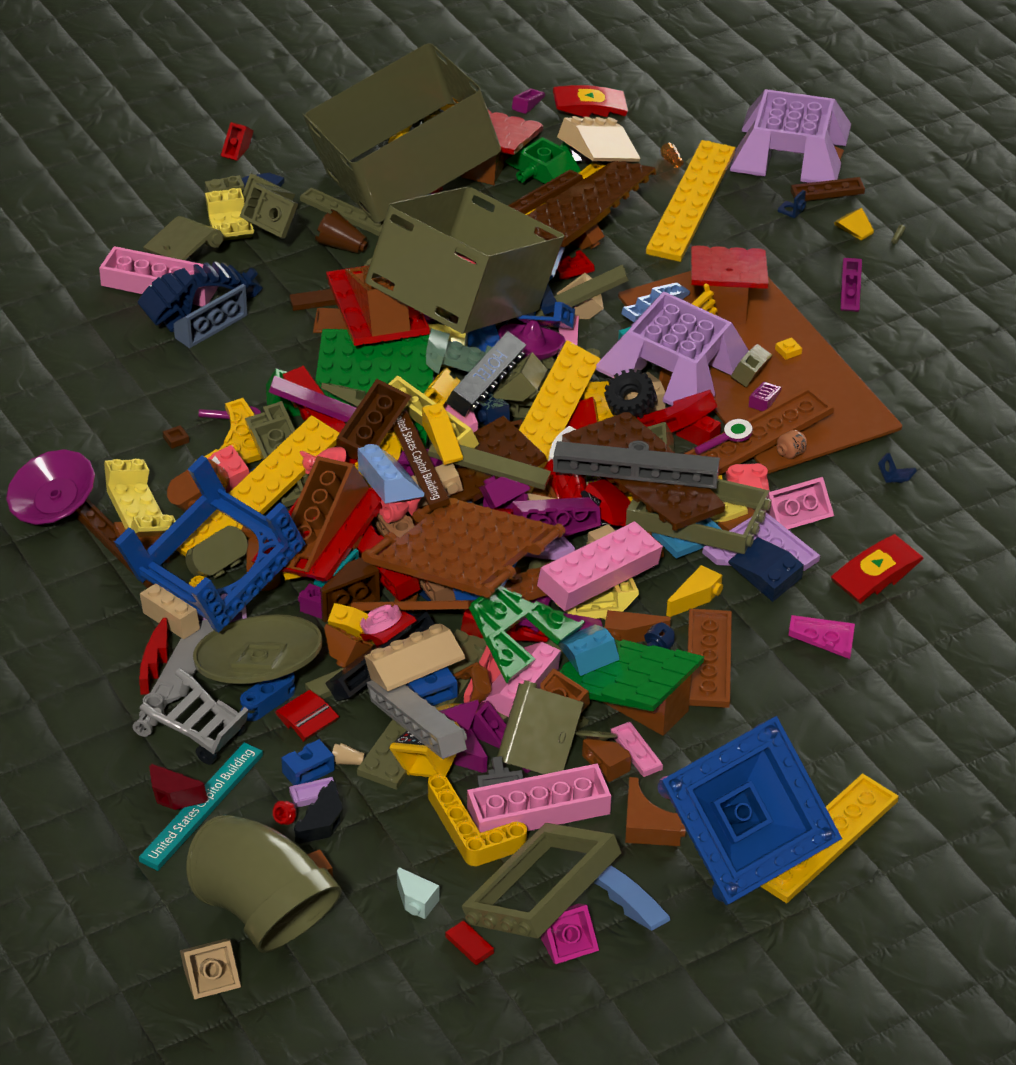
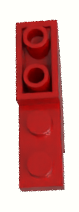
(683, 412)

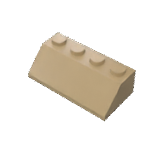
(413, 657)

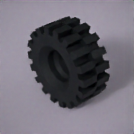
(626, 384)

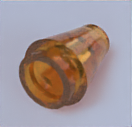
(671, 154)

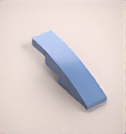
(634, 311)
(633, 899)

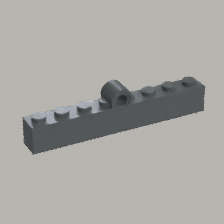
(636, 464)

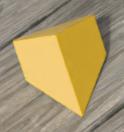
(856, 224)

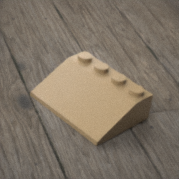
(598, 139)

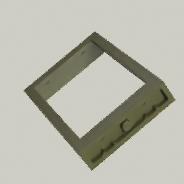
(727, 492)
(600, 850)

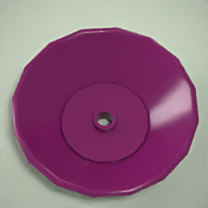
(50, 487)

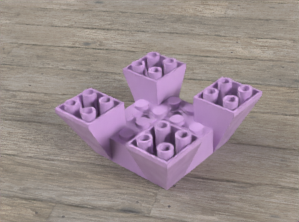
(794, 125)
(679, 340)

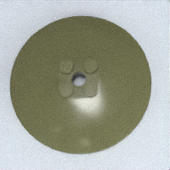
(257, 649)

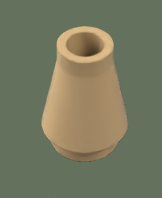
(346, 755)

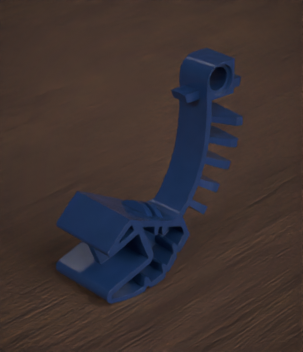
(173, 293)

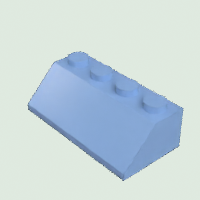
(386, 475)

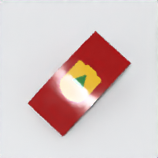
(588, 99)
(876, 568)

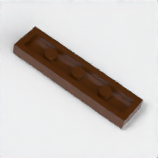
(829, 188)

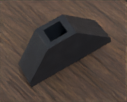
(321, 817)

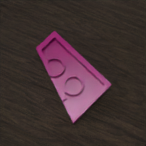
(825, 634)

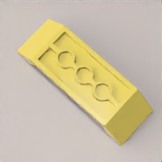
(133, 499)

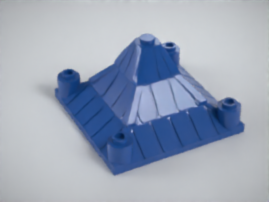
(750, 810)

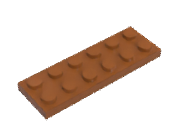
(710, 637)

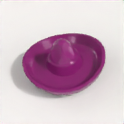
(539, 340)

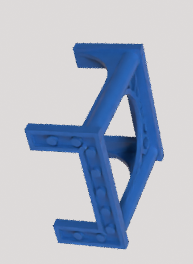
(275, 526)

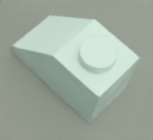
(417, 893)

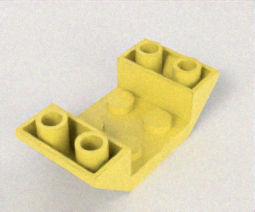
(224, 214)

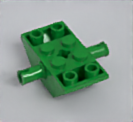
(543, 161)

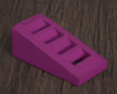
(527, 100)
(764, 396)

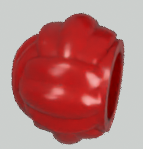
(284, 812)

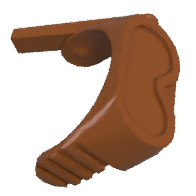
(480, 681)

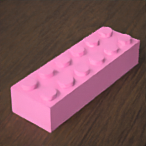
(137, 270)
(599, 566)
(541, 799)

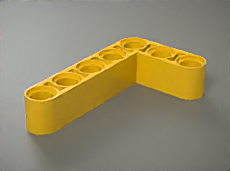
(474, 846)

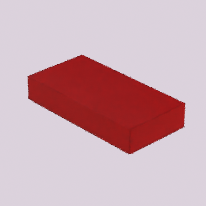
(469, 942)

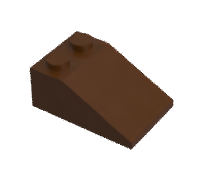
(353, 583)

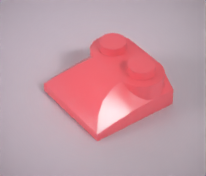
(749, 474)

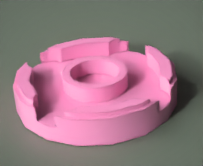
(380, 619)

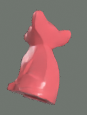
(335, 453)
(396, 510)

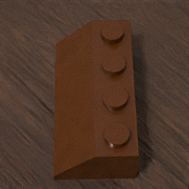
(373, 418)

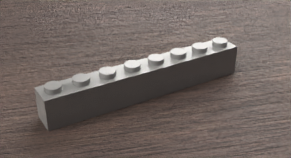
(419, 719)

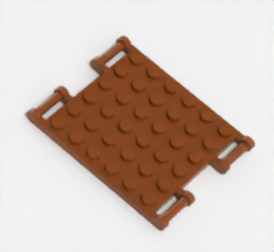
(463, 546)

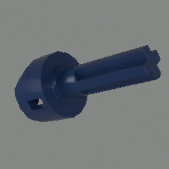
(653, 638)

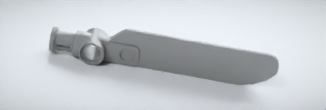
(168, 684)

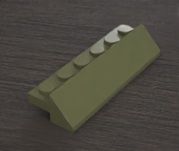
(268, 432)

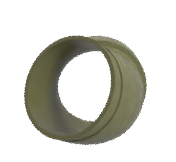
(259, 879)

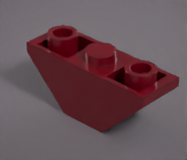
(175, 789)

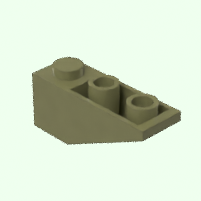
(751, 365)

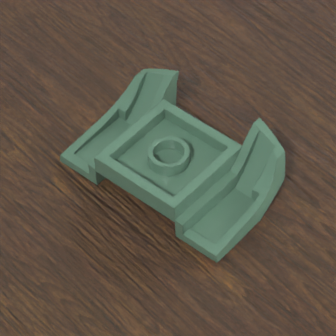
(450, 353)

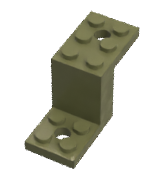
(268, 205)

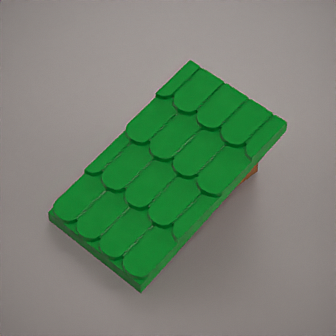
(645, 683)

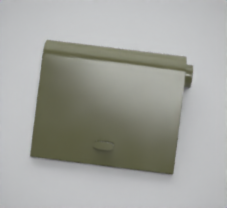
(183, 238)
(535, 729)

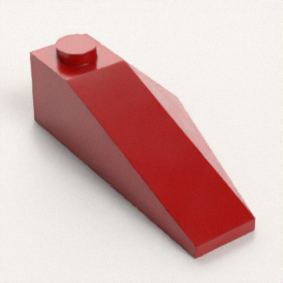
(517, 632)

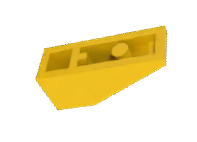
(441, 433)
(695, 591)
(348, 619)

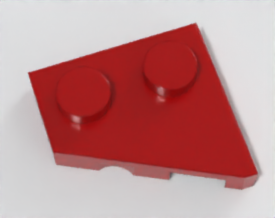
(574, 266)

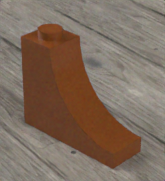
(649, 823)

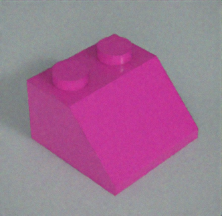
(570, 935)

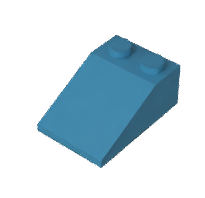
(590, 649)

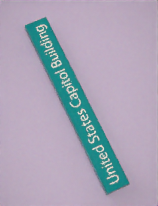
(191, 817)

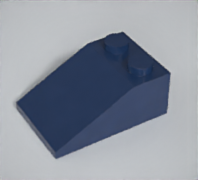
(768, 568)

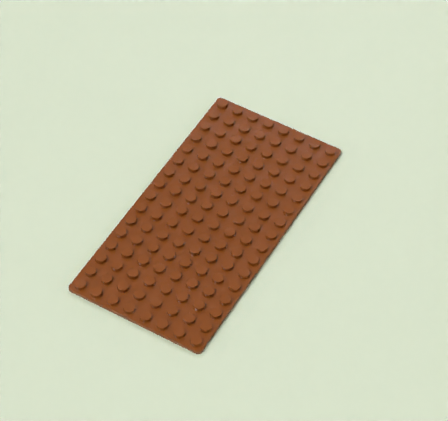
(771, 319)

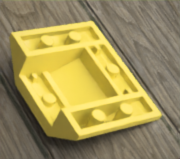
(613, 599)

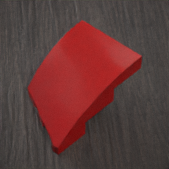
(613, 502)

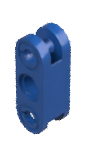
(267, 696)

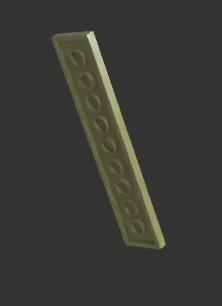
(380, 763)

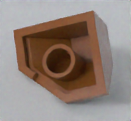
(344, 646)
(562, 685)

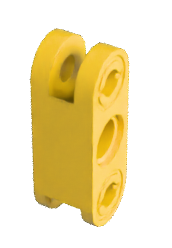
(441, 386)

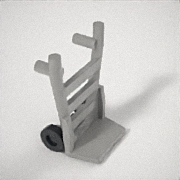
(207, 747)

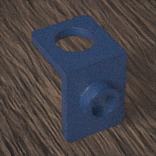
(798, 205)
(895, 474)

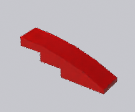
(155, 653)

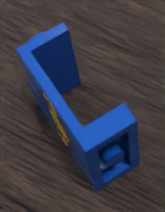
(562, 317)

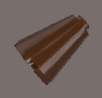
(340, 233)

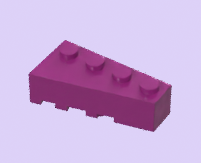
(572, 513)

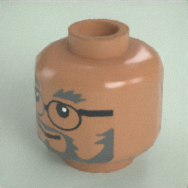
(791, 444)

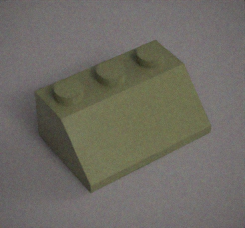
(522, 380)

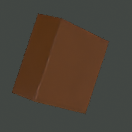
(175, 436)

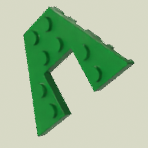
(505, 610)

